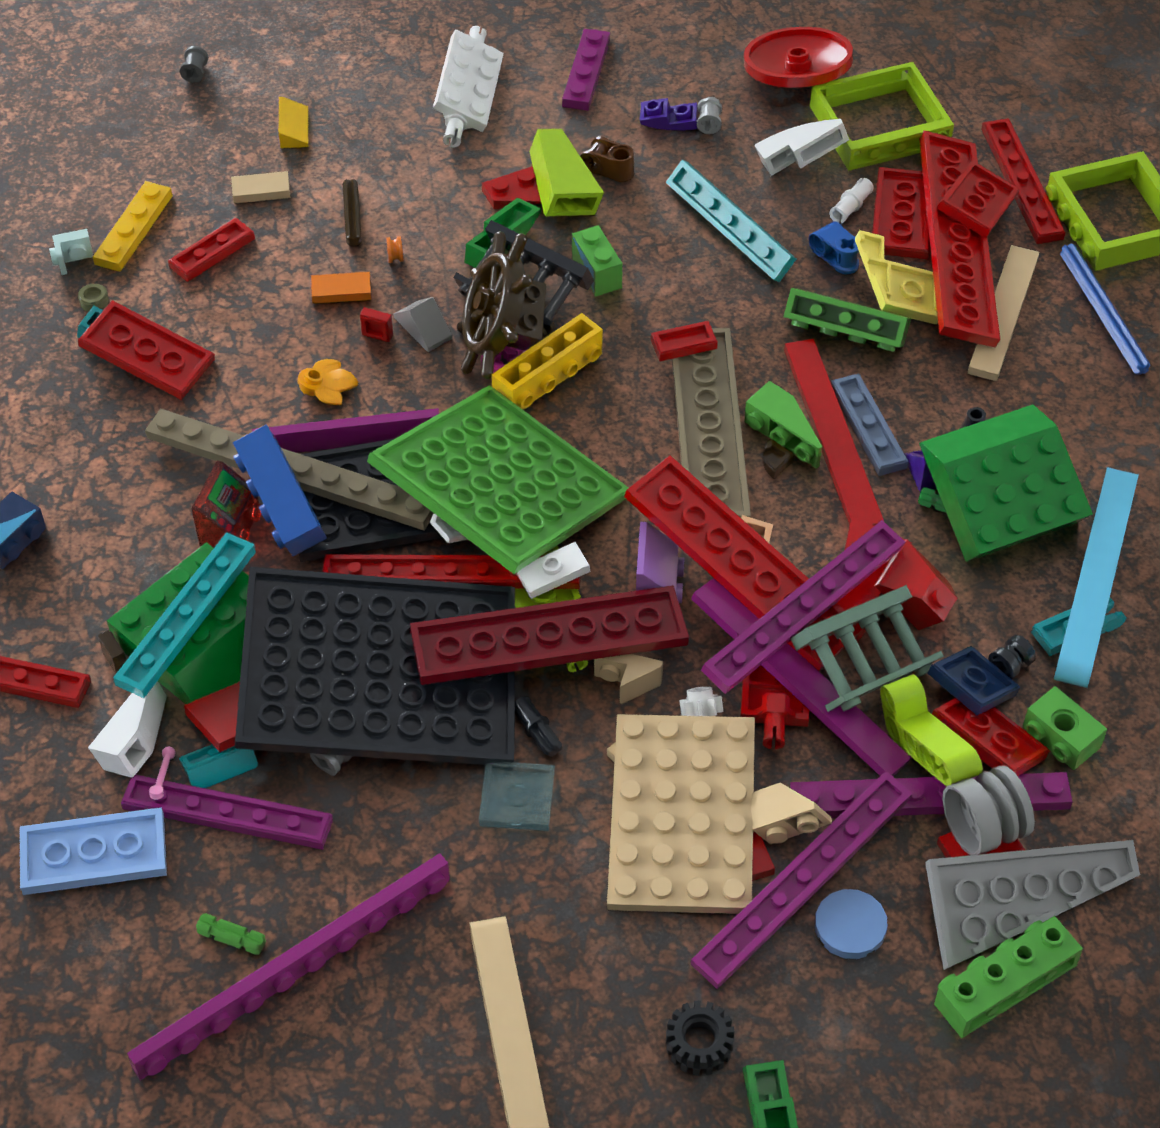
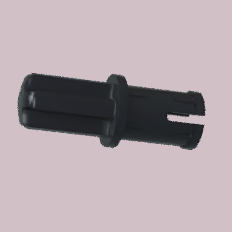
(537, 726)

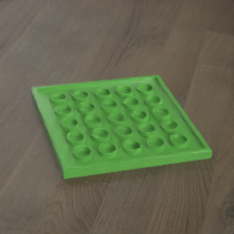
(499, 478)

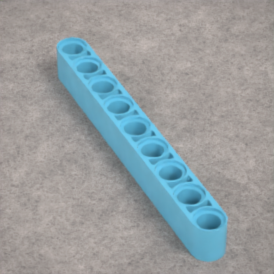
(1096, 578)

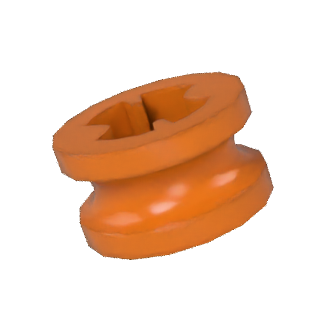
(394, 249)

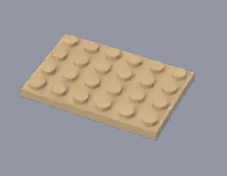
(682, 814)

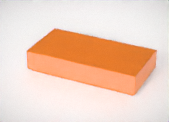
(341, 287)

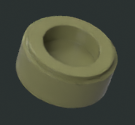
(93, 295)

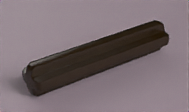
(352, 212)

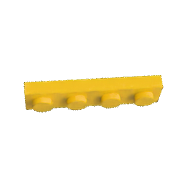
(132, 226)

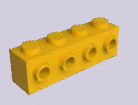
(549, 362)

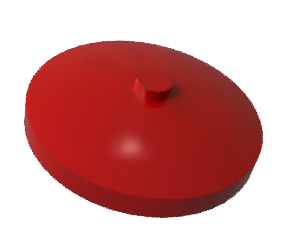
(798, 57)

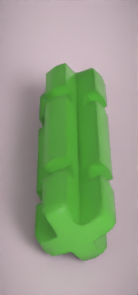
(230, 933)

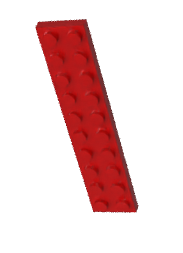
(958, 254)

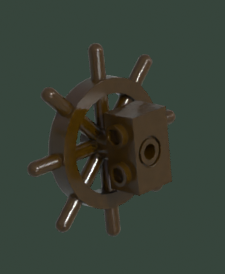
(501, 306)

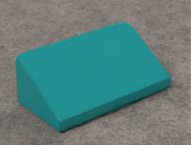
(209, 766)

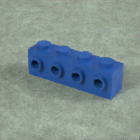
(279, 491)

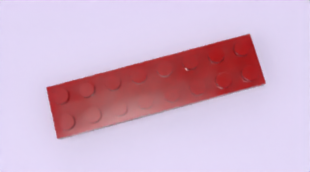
(722, 544)

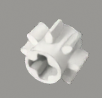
(701, 702)

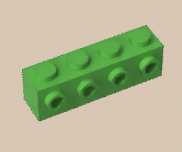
(847, 317)
(1007, 975)

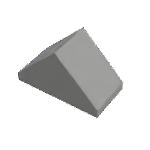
(424, 323)

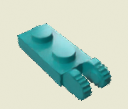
(1051, 631)

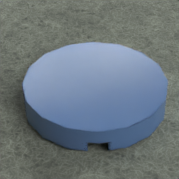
(850, 923)

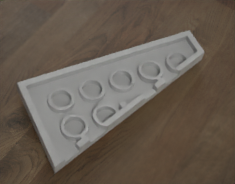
(1003, 893)

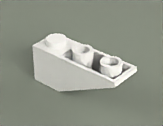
(130, 733)

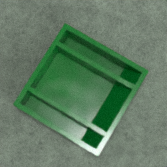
(1005, 481)
(214, 651)

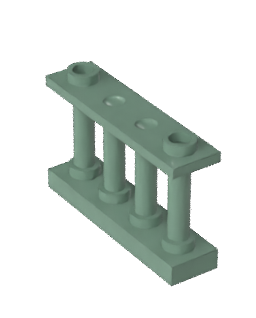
(866, 616)

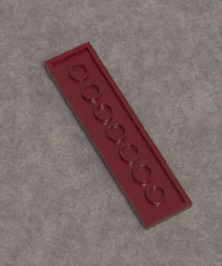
(548, 634)

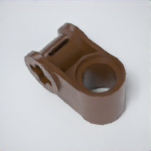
(611, 159)

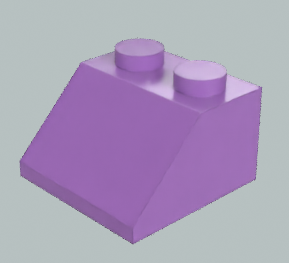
(658, 561)

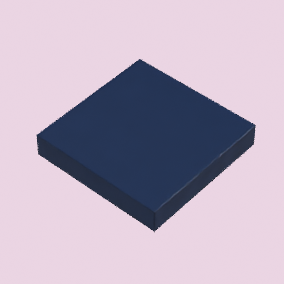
(973, 680)

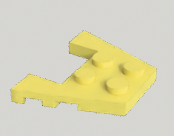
(897, 286)

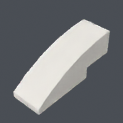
(801, 144)

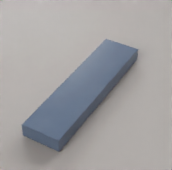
(869, 425)

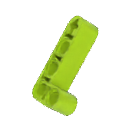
(924, 735)

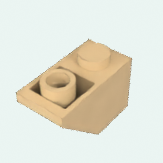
(784, 813)

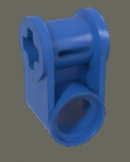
(836, 247)

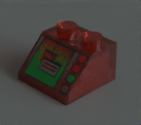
(224, 506)

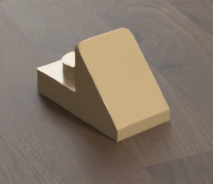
(634, 672)

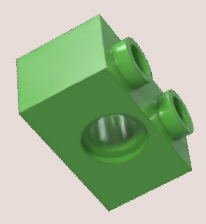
(1057, 711)

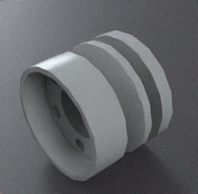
(988, 810)

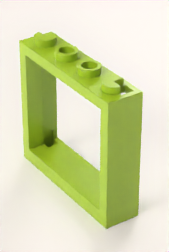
(873, 84)
(1118, 251)

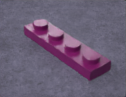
(586, 69)

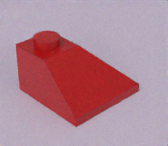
(929, 589)

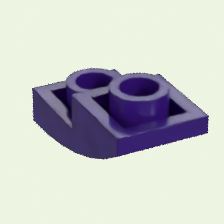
(661, 115)

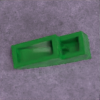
(516, 216)
(769, 1095)

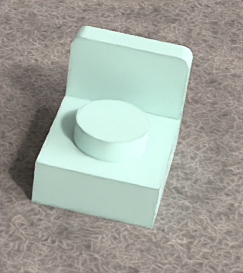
(70, 247)

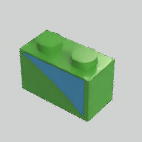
(594, 251)

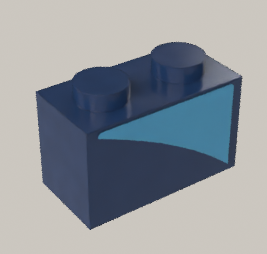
(19, 526)

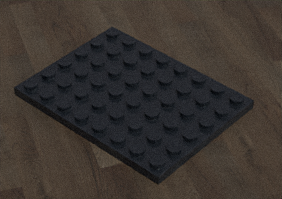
(339, 673)

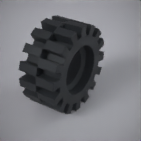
(700, 1017)

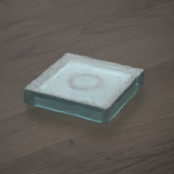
(517, 796)

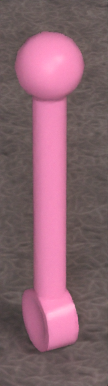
(156, 791)

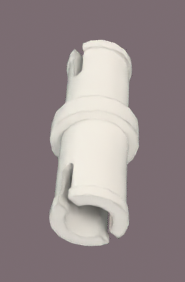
(851, 200)

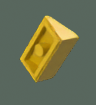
(292, 124)

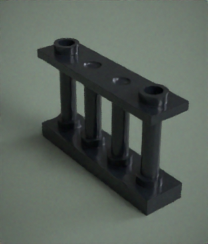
(548, 262)

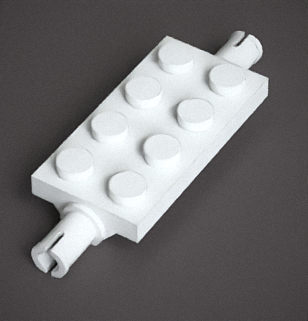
(467, 84)

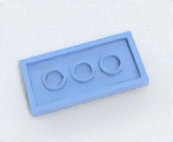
(92, 851)

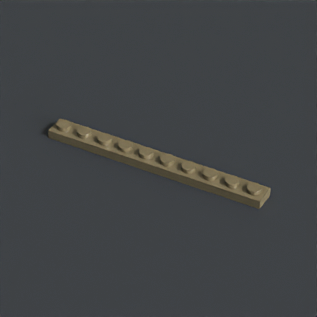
(313, 475)

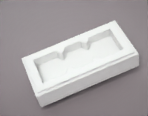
(553, 570)

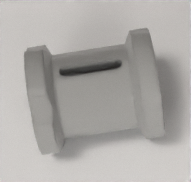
(709, 119)

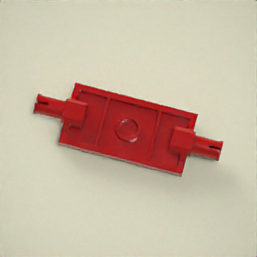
(771, 705)

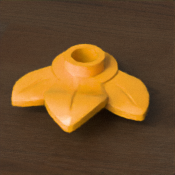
(326, 381)

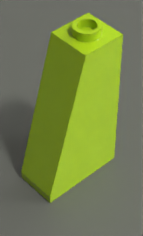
(562, 176)

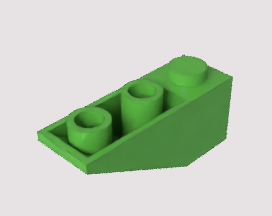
(782, 420)

